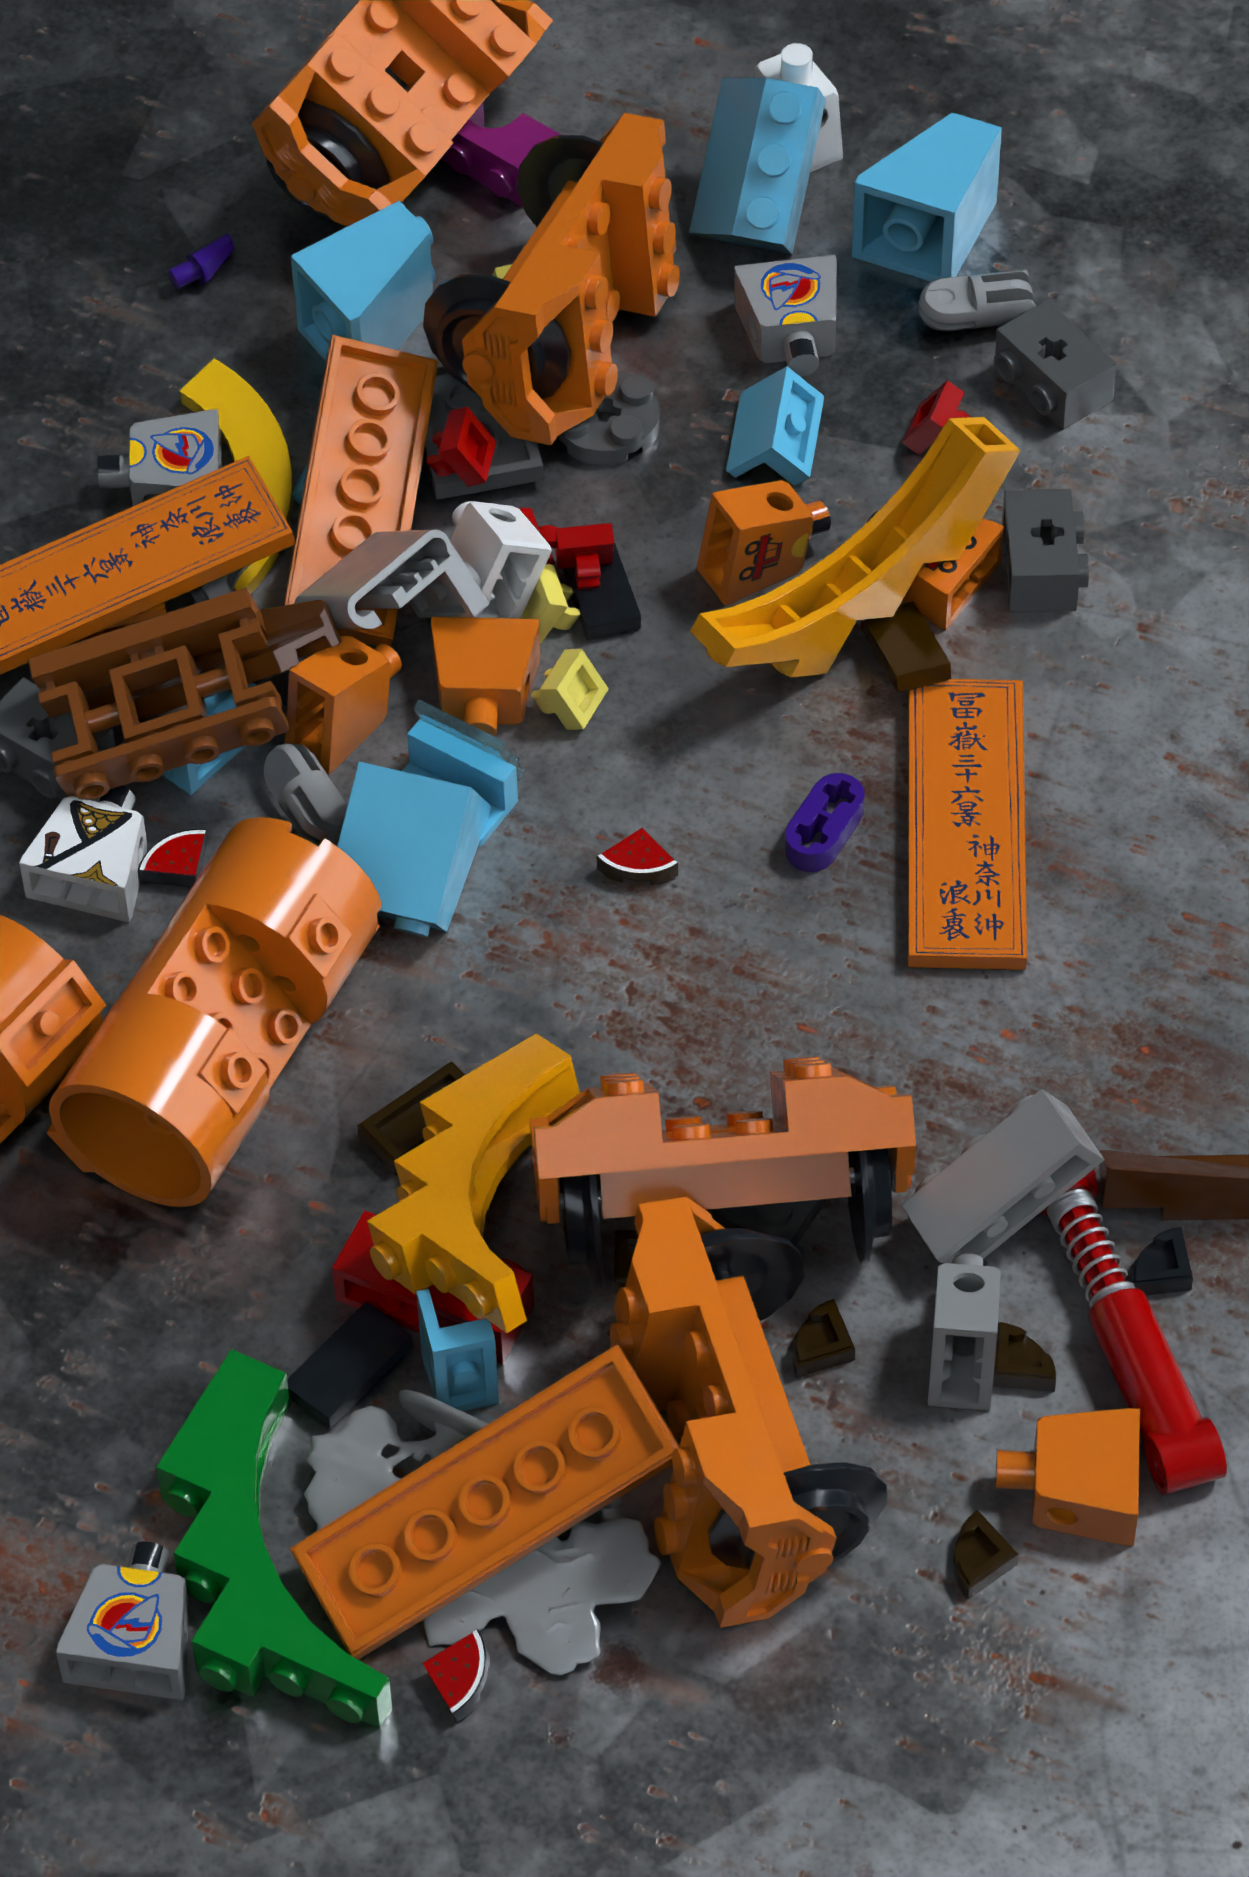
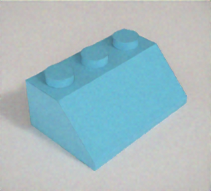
(758, 163)

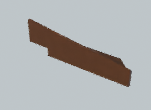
(1181, 1185)

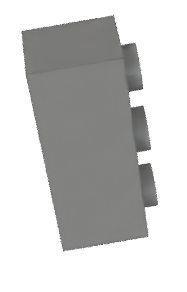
(1002, 1179)

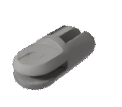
(975, 300)
(305, 793)

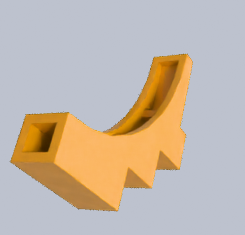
(867, 577)
(450, 1179)

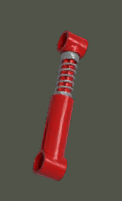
(1178, 1441)

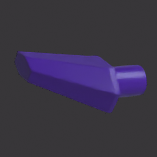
(202, 262)

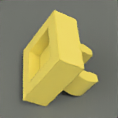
(550, 604)
(571, 690)

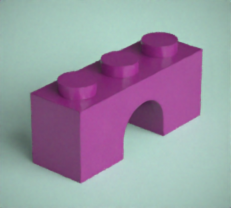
(495, 153)

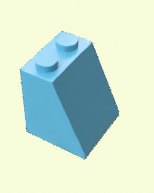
(928, 199)
(365, 281)
(413, 843)

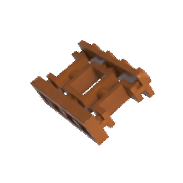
(146, 656)

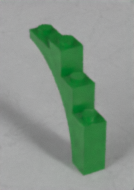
(255, 1623)

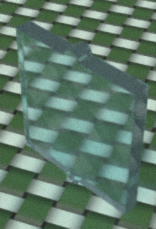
(468, 734)

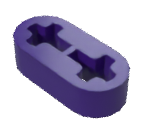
(834, 827)

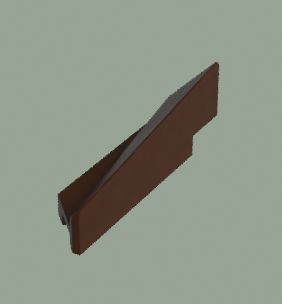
(290, 634)

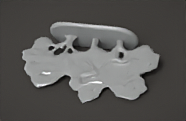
(543, 1595)

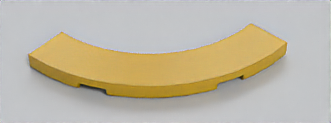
(248, 431)

